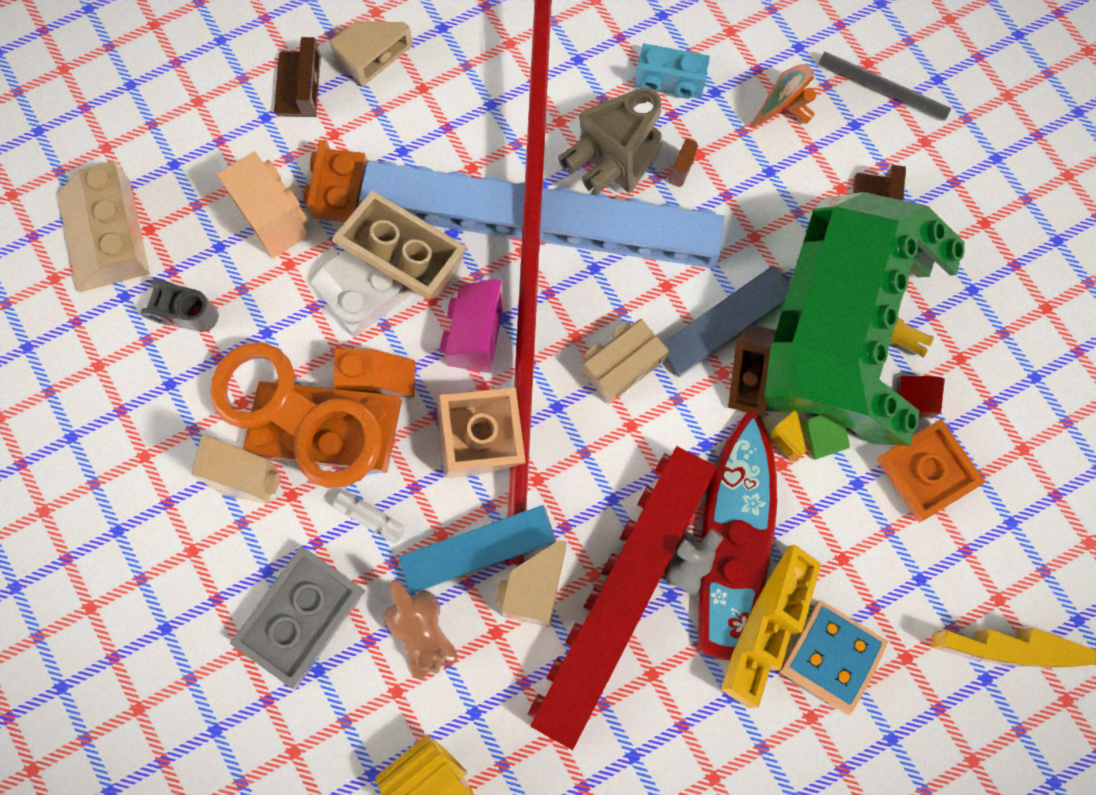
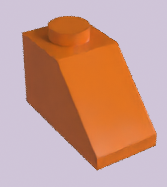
(374, 372)

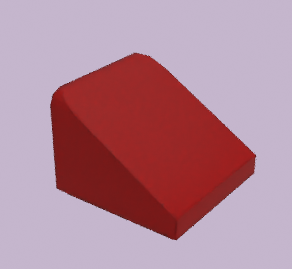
(923, 393)

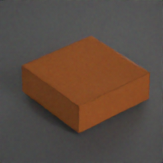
(683, 162)

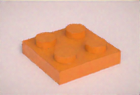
(930, 471)

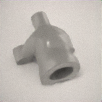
(695, 561)

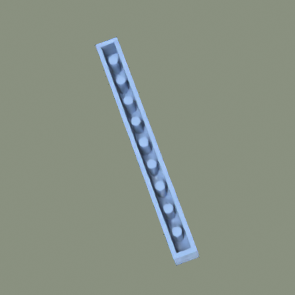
(566, 217)

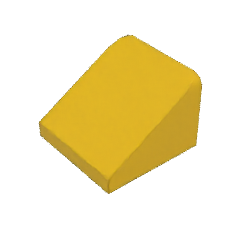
(789, 437)

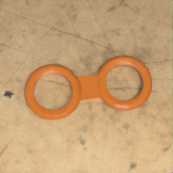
(296, 415)

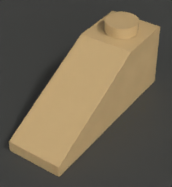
(235, 471)

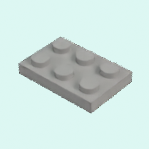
(297, 617)

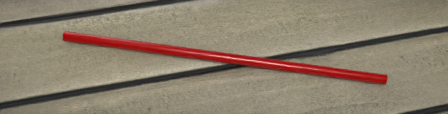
(530, 250)

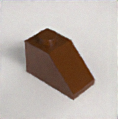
(751, 370)

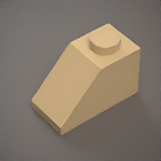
(370, 47)

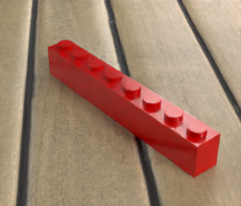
(623, 598)

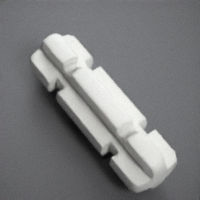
(368, 516)

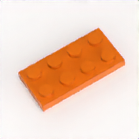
(337, 439)

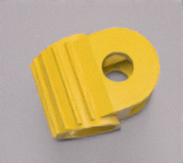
(424, 771)

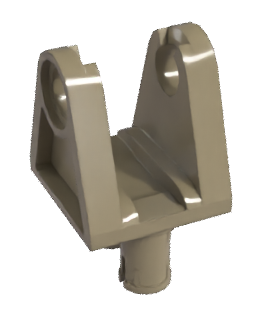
(614, 141)

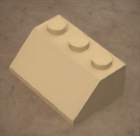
(102, 227)
(401, 245)

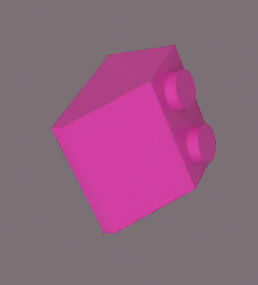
(474, 326)

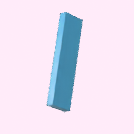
(477, 549)

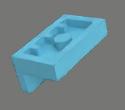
(672, 71)

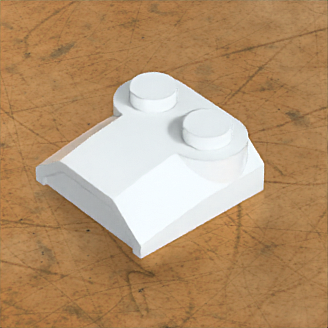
(358, 291)

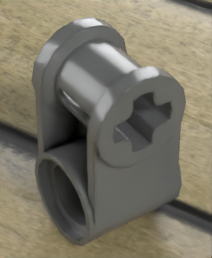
(174, 304)

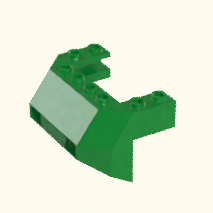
(846, 308)

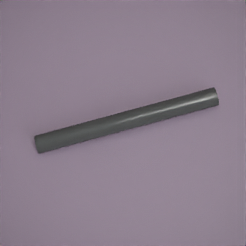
(885, 86)

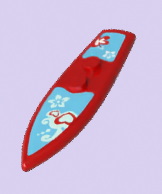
(744, 511)

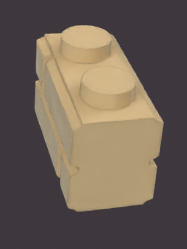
(623, 360)

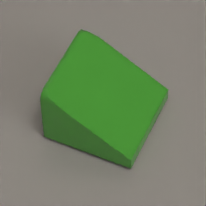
(825, 435)

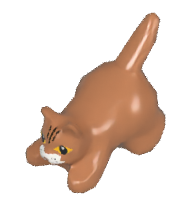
(415, 624)

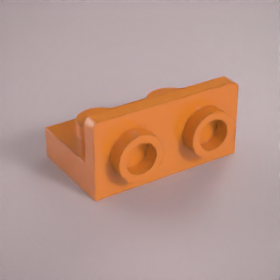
(334, 182)

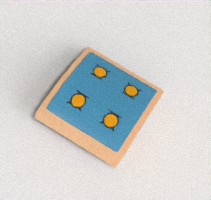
(834, 657)

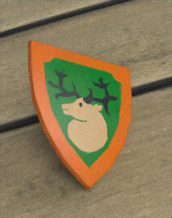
(789, 93)

